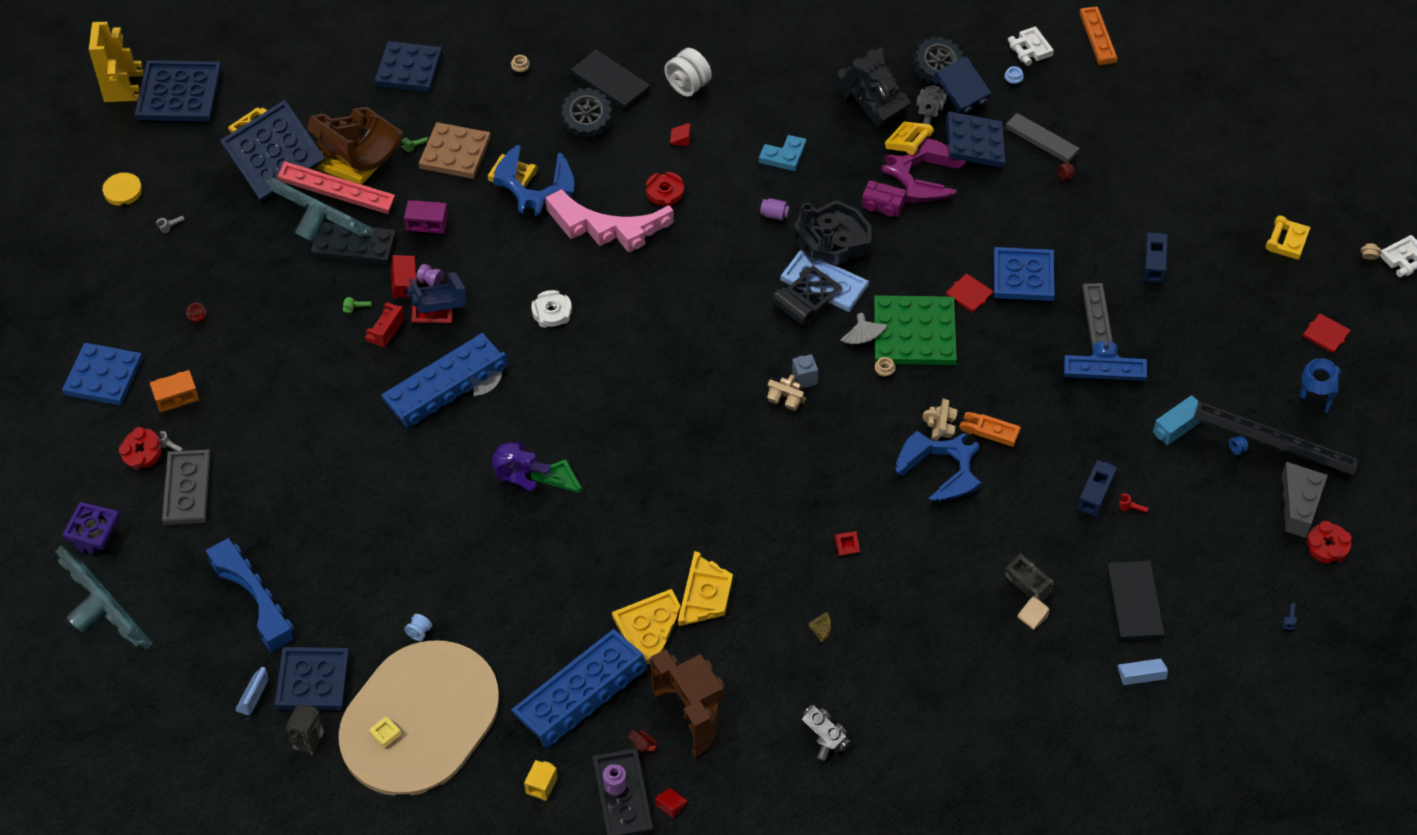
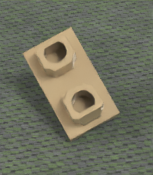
(794, 396)
(937, 419)

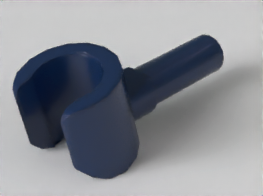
(1288, 622)

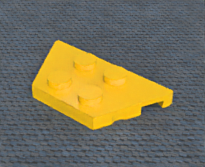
(705, 591)

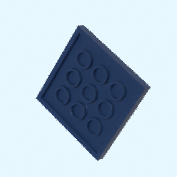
(178, 91)
(267, 142)

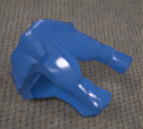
(1328, 387)

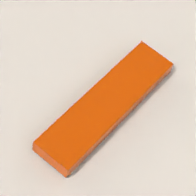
(1098, 35)

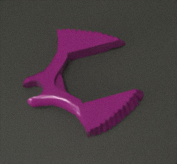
(919, 190)

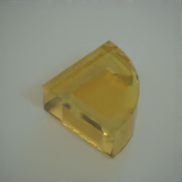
(821, 626)

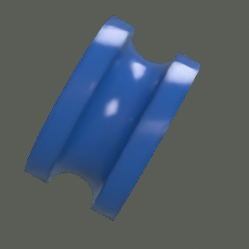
(1238, 444)

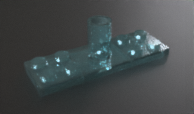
(316, 212)
(98, 602)

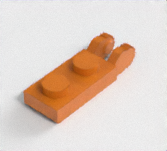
(990, 428)

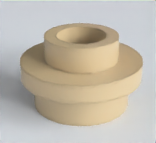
(520, 63)
(1370, 251)
(885, 366)

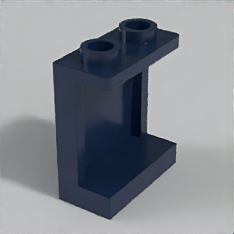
(962, 85)
(439, 296)

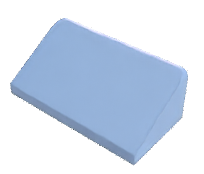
(1142, 671)
(253, 692)

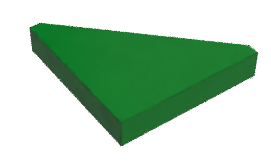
(559, 476)

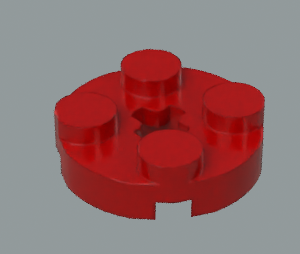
(665, 197)
(134, 441)
(1333, 533)

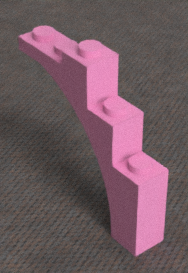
(604, 228)

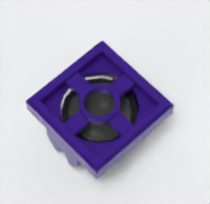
(93, 530)

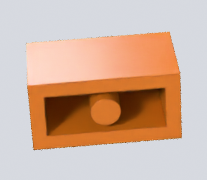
(174, 391)

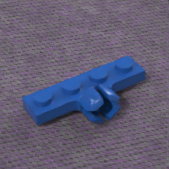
(1105, 365)

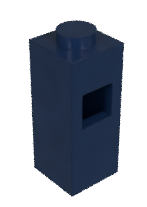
(1155, 257)
(1097, 488)

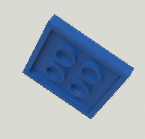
(1024, 274)
(102, 374)

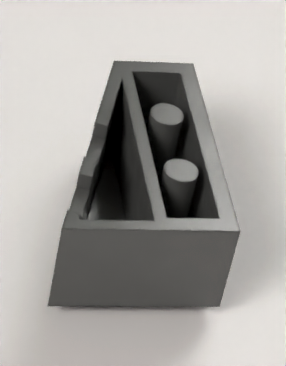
(1301, 497)

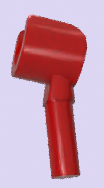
(1127, 504)

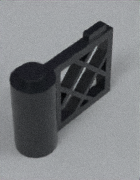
(796, 304)

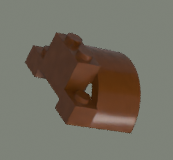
(342, 138)
(696, 688)

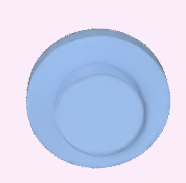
(1014, 75)

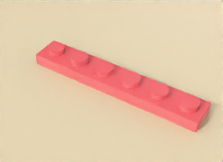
(336, 187)

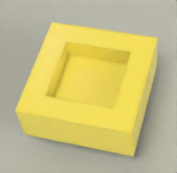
(385, 732)

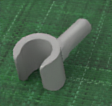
(165, 226)
(166, 442)

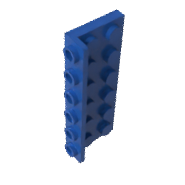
(445, 380)
(580, 688)

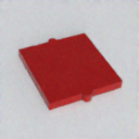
(969, 293)
(1326, 333)

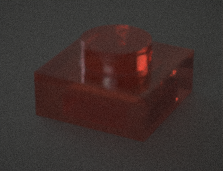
(642, 740)

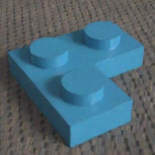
(785, 157)

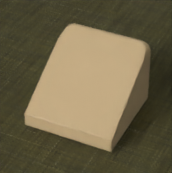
(1034, 613)

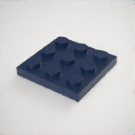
(408, 66)
(975, 139)
(312, 678)

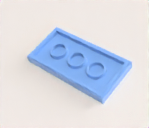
(852, 285)

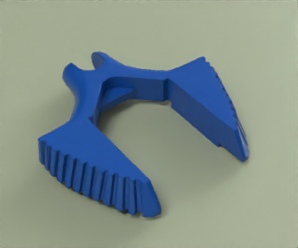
(506, 173)
(959, 485)

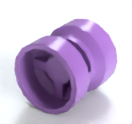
(430, 276)

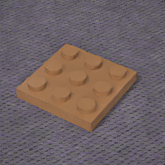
(454, 150)

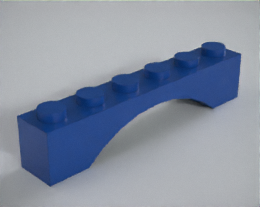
(229, 564)

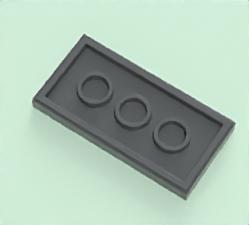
(186, 487)

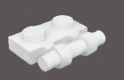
(1035, 43)
(1399, 254)

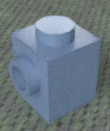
(805, 371)

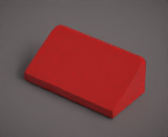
(439, 316)

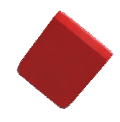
(680, 135)
(847, 543)
(670, 802)

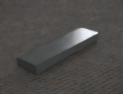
(1042, 138)
(1097, 313)

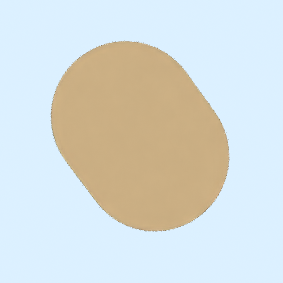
(440, 702)

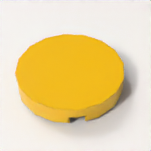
(122, 189)

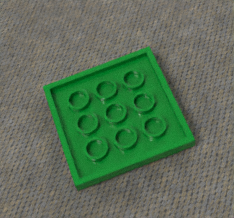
(916, 330)

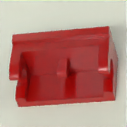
(401, 271)
(386, 325)

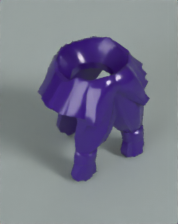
(517, 465)

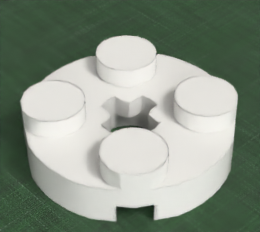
(556, 317)

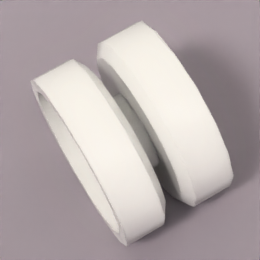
(688, 72)

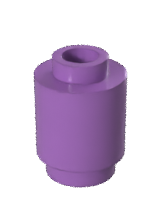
(774, 209)
(614, 779)

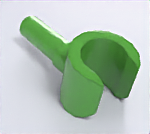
(410, 145)
(350, 303)

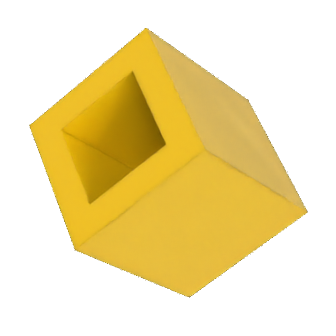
(541, 780)

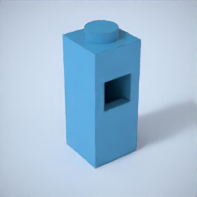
(1176, 421)

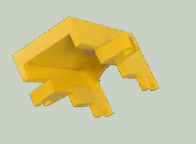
(113, 64)

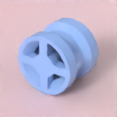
(418, 627)

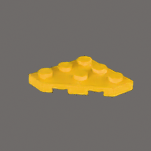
(648, 622)

